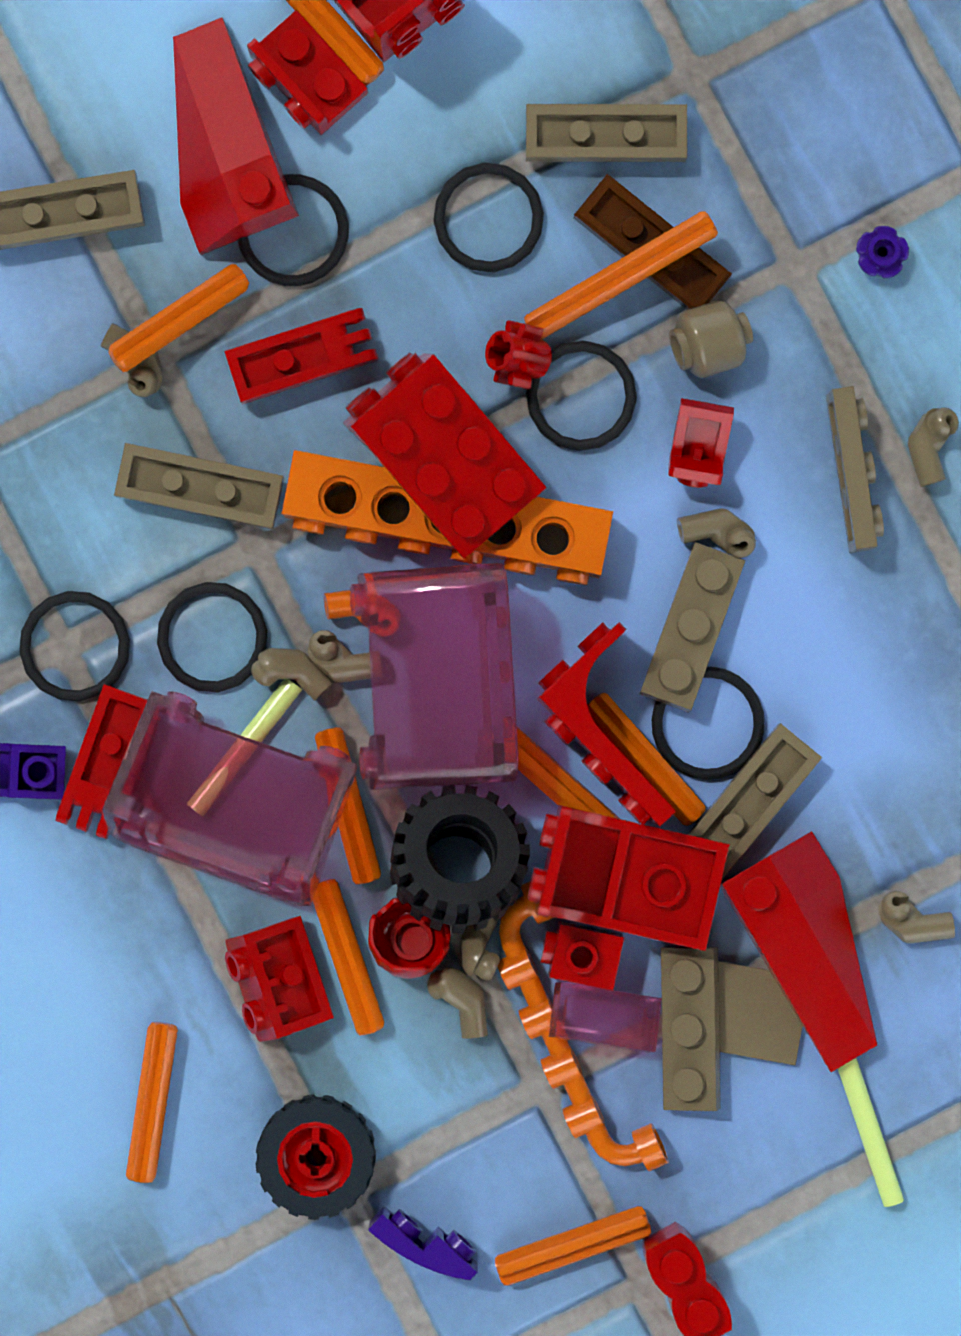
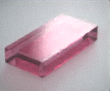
(605, 1017)

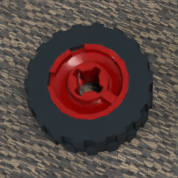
(310, 1188)

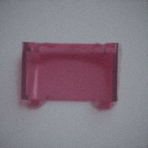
(438, 676)
(258, 812)

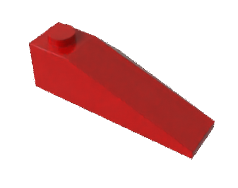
(224, 152)
(804, 935)

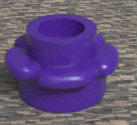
(871, 262)

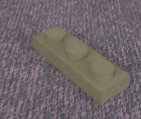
(606, 132)
(70, 209)
(854, 469)
(199, 486)
(692, 627)
(757, 793)
(690, 1029)

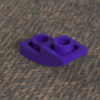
(32, 771)
(439, 1252)

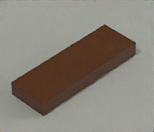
(628, 223)

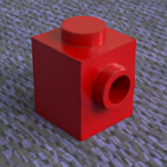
(583, 955)

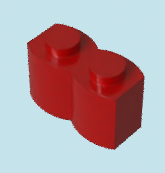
(682, 1276)

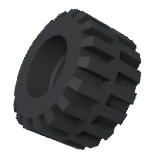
(465, 817)

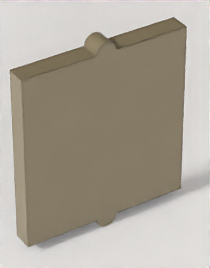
(756, 1015)

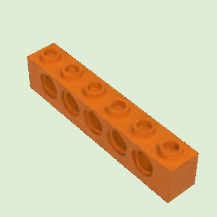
(316, 475)

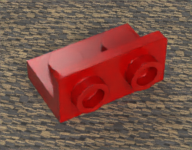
(306, 72)
(277, 980)

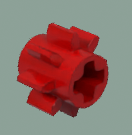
(518, 354)

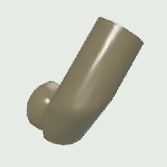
(146, 376)
(928, 440)
(720, 527)
(336, 659)
(290, 664)
(910, 923)
(474, 956)
(465, 996)

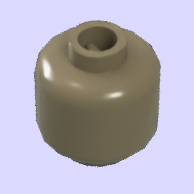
(710, 339)

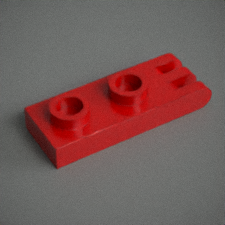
(299, 356)
(100, 757)

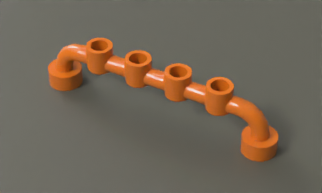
(562, 1064)

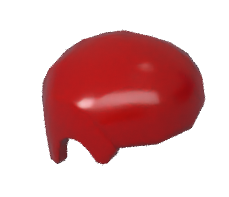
(404, 944)

